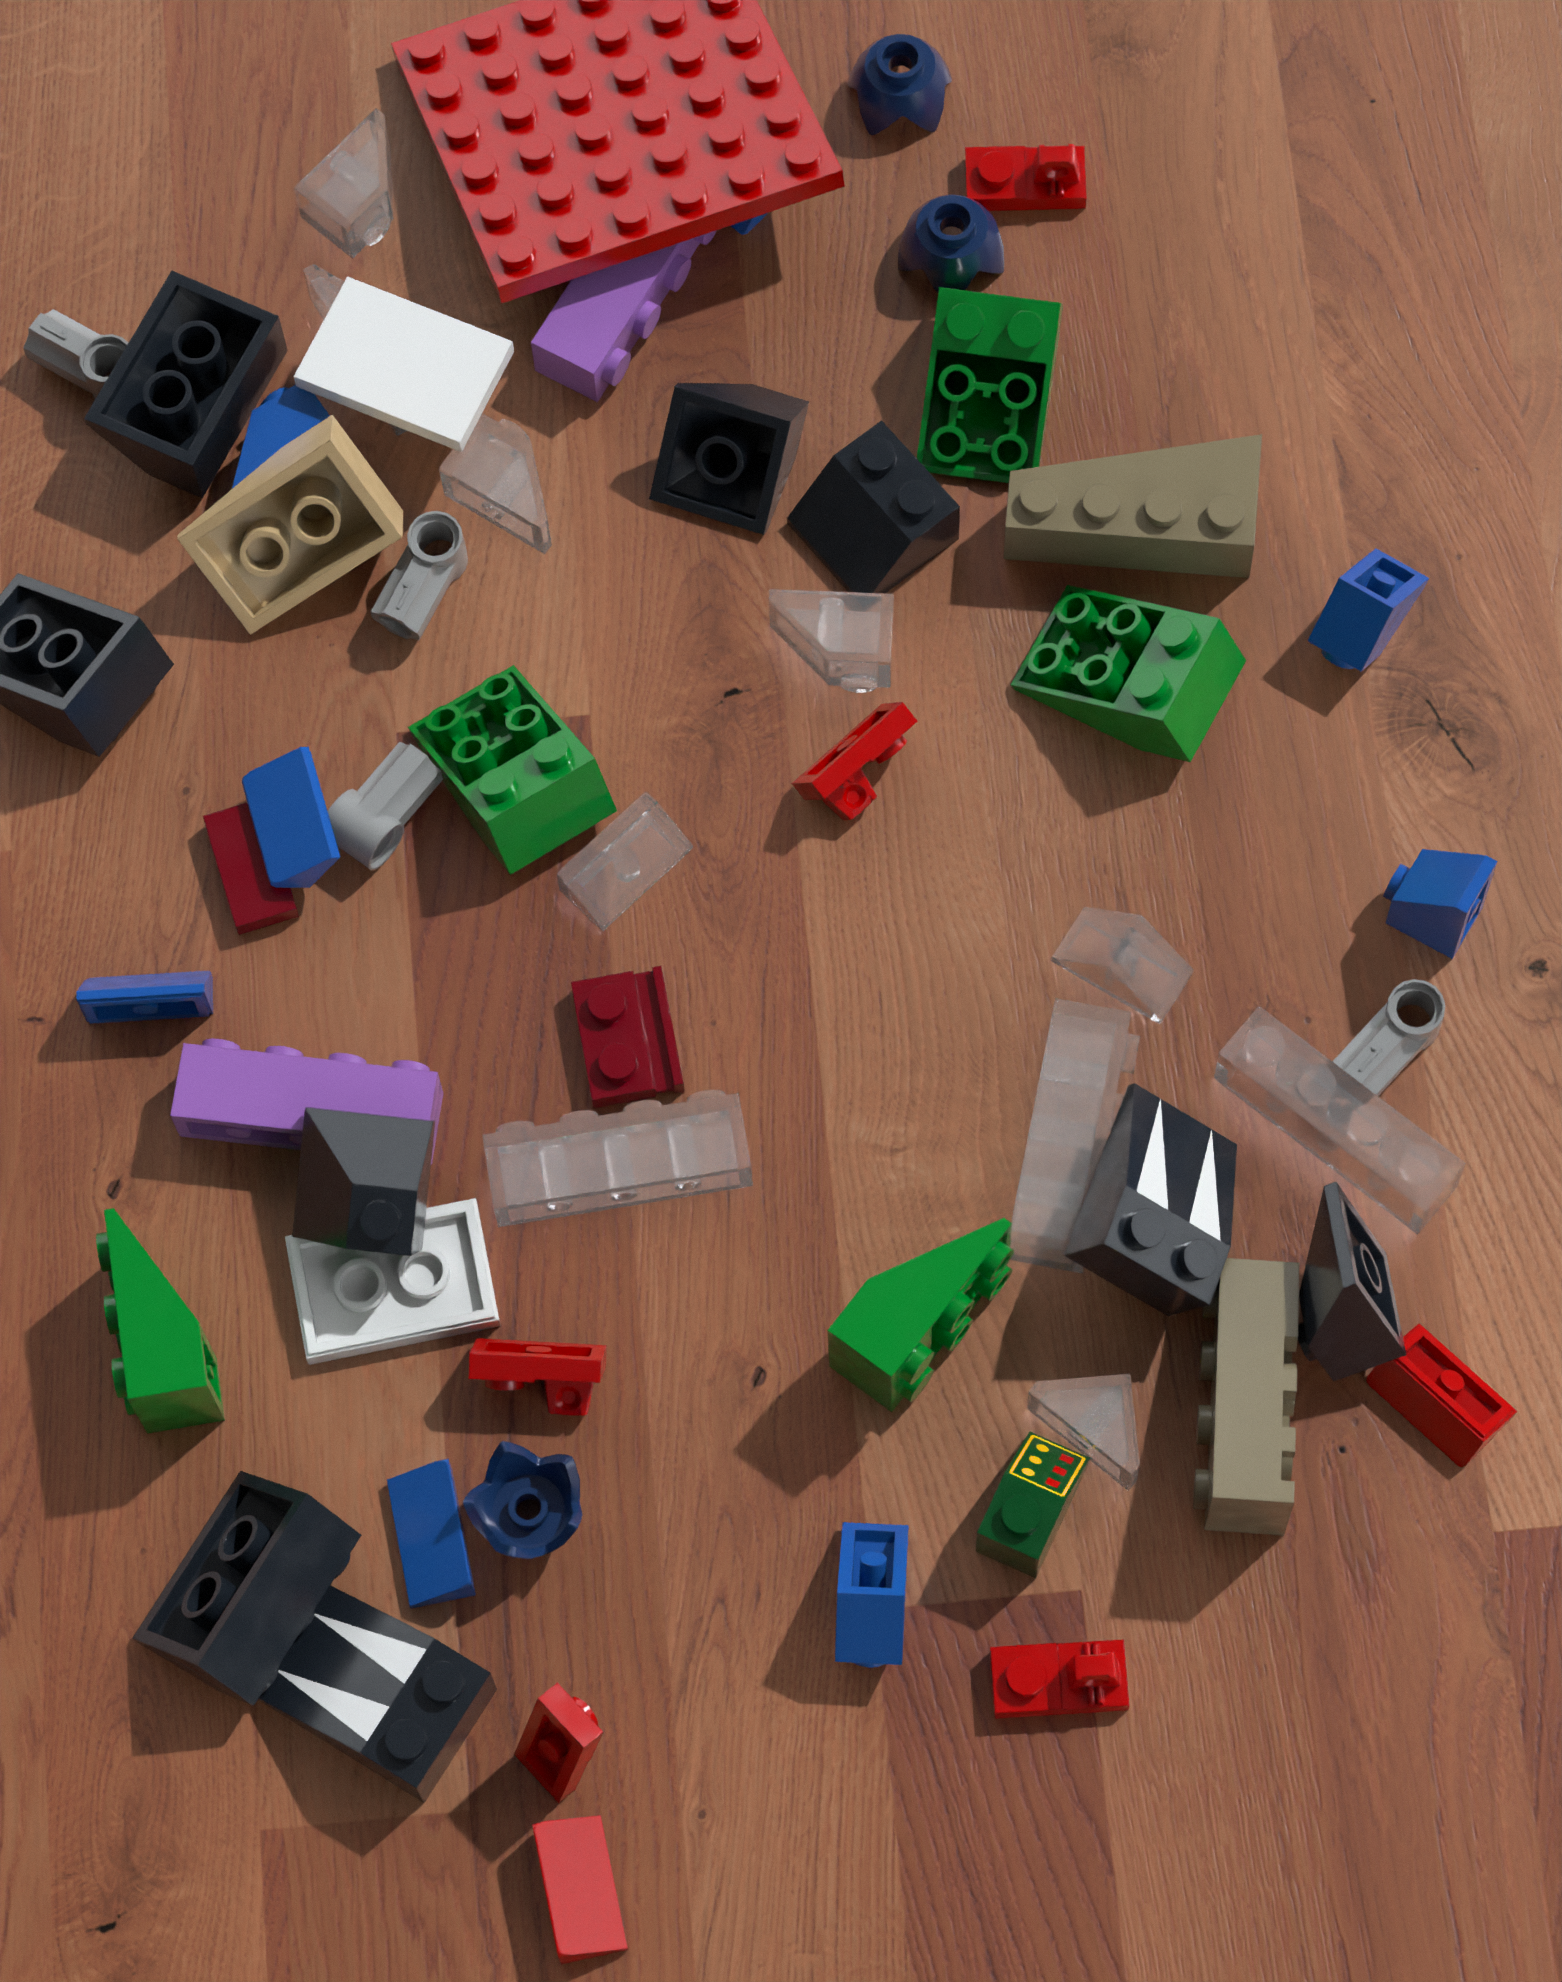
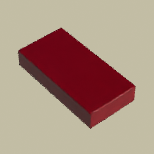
(243, 872)

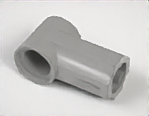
(73, 350)
(419, 578)
(373, 819)
(1389, 1044)

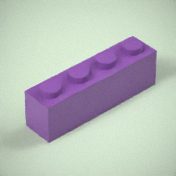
(604, 314)
(264, 1094)

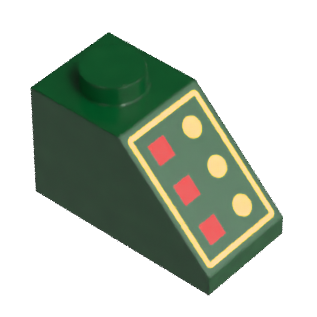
(1030, 1504)

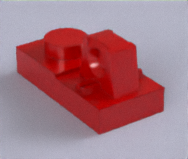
(1026, 177)
(838, 773)
(565, 1367)
(1059, 1678)
(559, 1741)

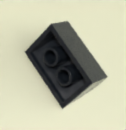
(188, 382)
(248, 1586)

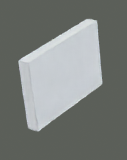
(404, 364)
(384, 1301)

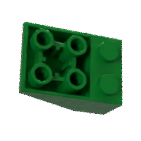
(988, 384)
(1132, 669)
(514, 769)
(914, 1311)
(166, 1359)

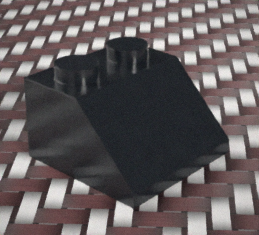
(875, 514)

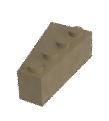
(1141, 510)
(1250, 1400)

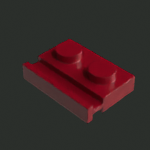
(627, 1037)

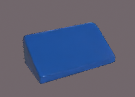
(291, 820)
(146, 997)
(431, 1535)

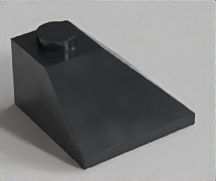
(728, 451)
(363, 1181)
(1347, 1293)

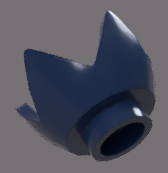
(890, 95)
(951, 259)
(519, 1476)

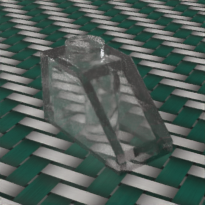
(351, 188)
(499, 481)
(838, 634)

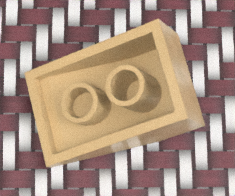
(294, 525)

